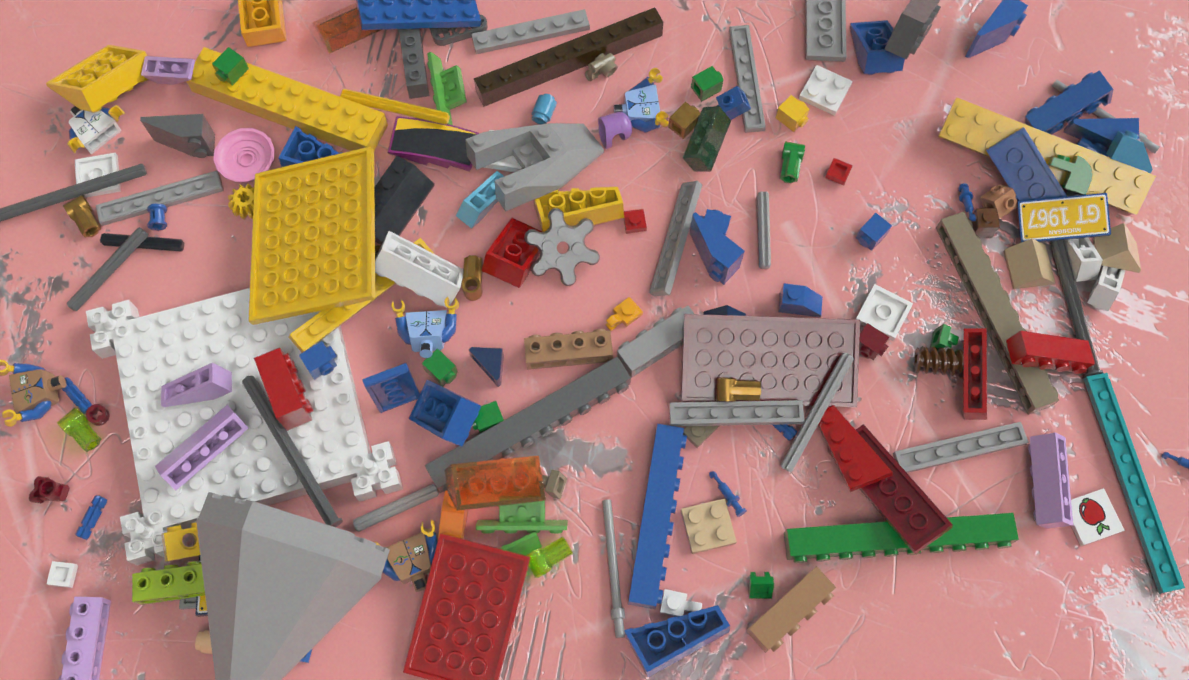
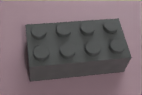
(912, 27)

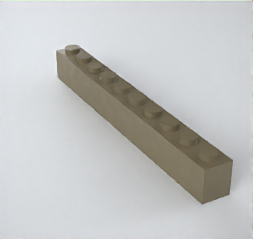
(993, 308)

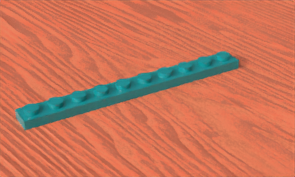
(1134, 484)

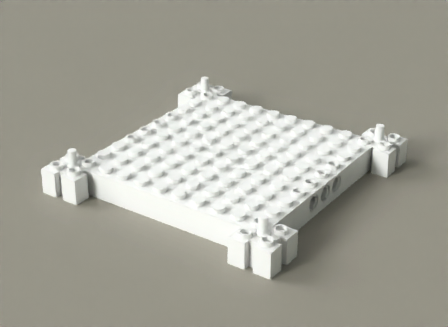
(253, 467)

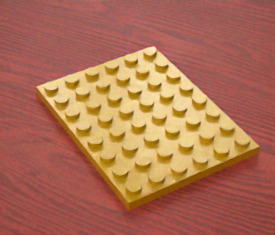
(313, 236)

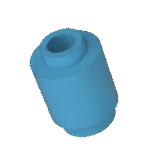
(543, 109)

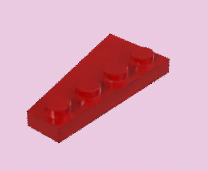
(852, 454)

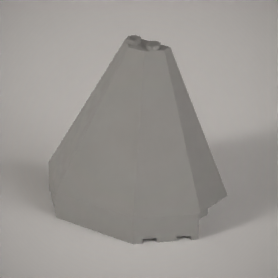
(276, 584)

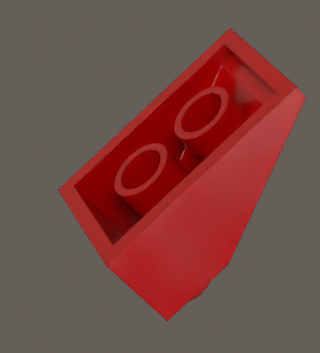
(510, 255)

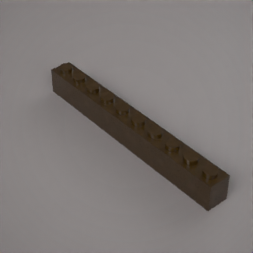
(568, 57)

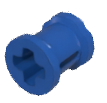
(157, 217)

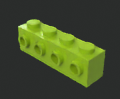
(168, 584)

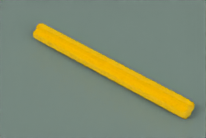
(396, 106)

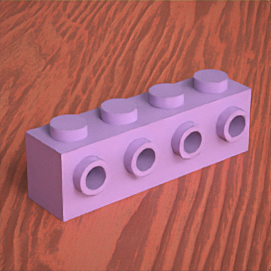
(201, 447)
(1050, 481)
(85, 638)

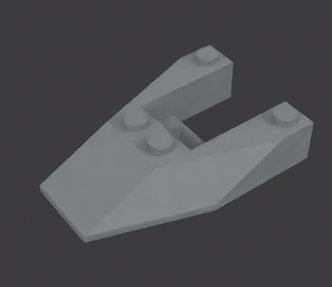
(546, 152)

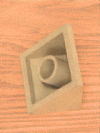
(1118, 249)
(1029, 265)

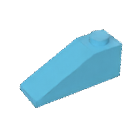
(479, 202)

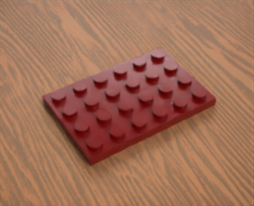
(466, 611)

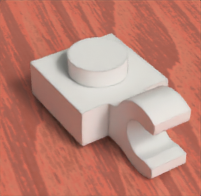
(675, 604)

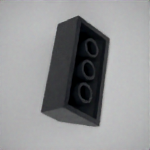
(398, 197)

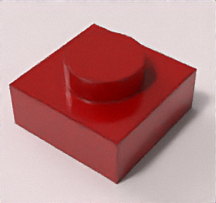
(838, 171)
(635, 221)

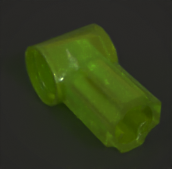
(77, 426)
(544, 559)

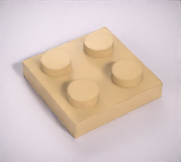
(708, 526)

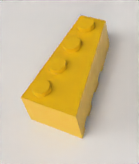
(596, 204)

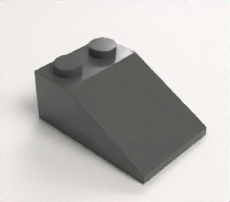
(183, 133)

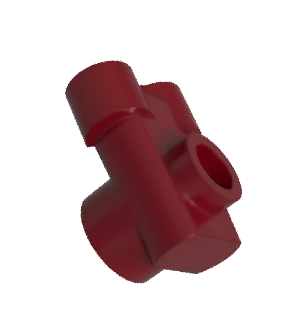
(48, 490)

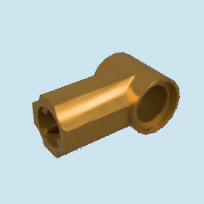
(80, 212)
(472, 277)
(733, 390)

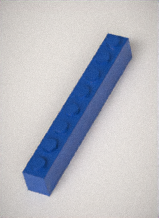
(656, 517)

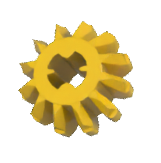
(242, 201)

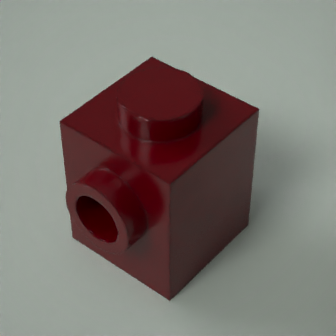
(872, 342)

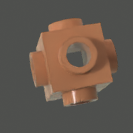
(1001, 198)

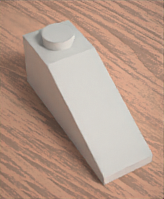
(1083, 259)
(1106, 287)

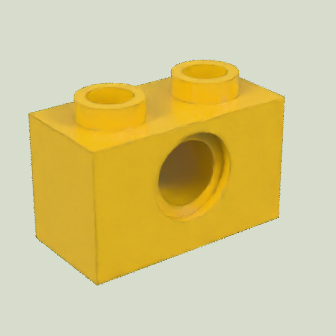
(173, 544)

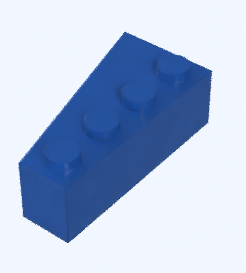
(1071, 103)
(303, 148)
(671, 640)

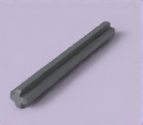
(107, 269)

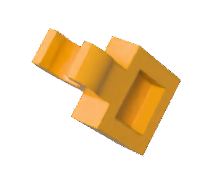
(624, 313)

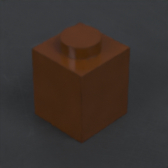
(986, 222)

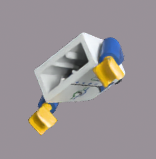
(93, 129)

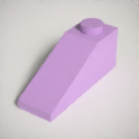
(167, 70)
(200, 385)

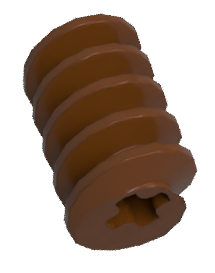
(938, 359)

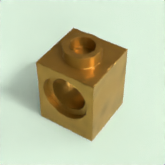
(684, 119)

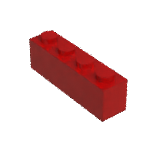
(1050, 352)
(975, 373)

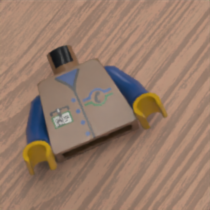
(32, 391)
(412, 558)

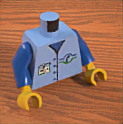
(642, 104)
(426, 329)

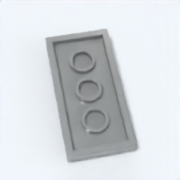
(825, 30)

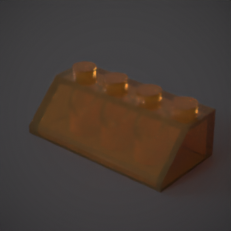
(341, 28)
(495, 483)

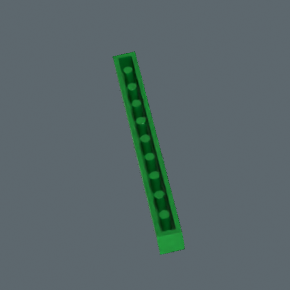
(880, 537)

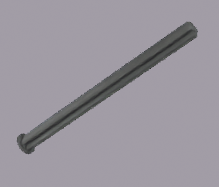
(72, 191)
(1073, 300)
(291, 452)

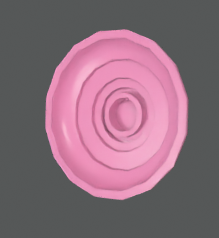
(243, 154)

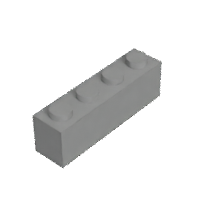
(653, 344)

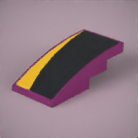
(430, 143)

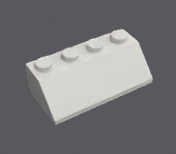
(418, 269)

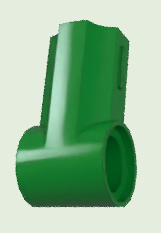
(792, 159)

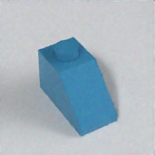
(1130, 151)

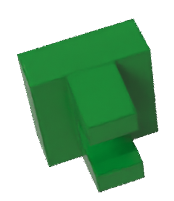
(943, 338)
(761, 586)

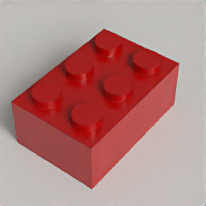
(284, 388)

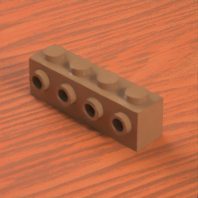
(568, 349)
(791, 609)

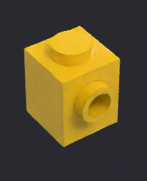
(793, 113)

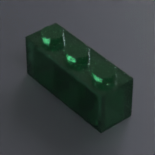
(707, 139)

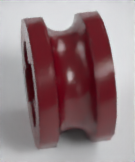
(93, 410)

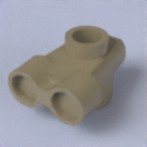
(602, 64)

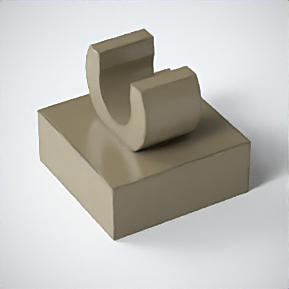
(554, 483)

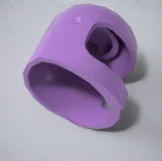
(612, 125)

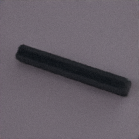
(149, 243)

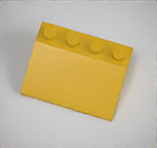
(100, 77)

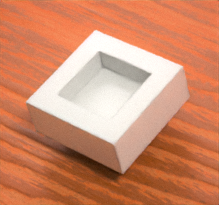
(62, 574)

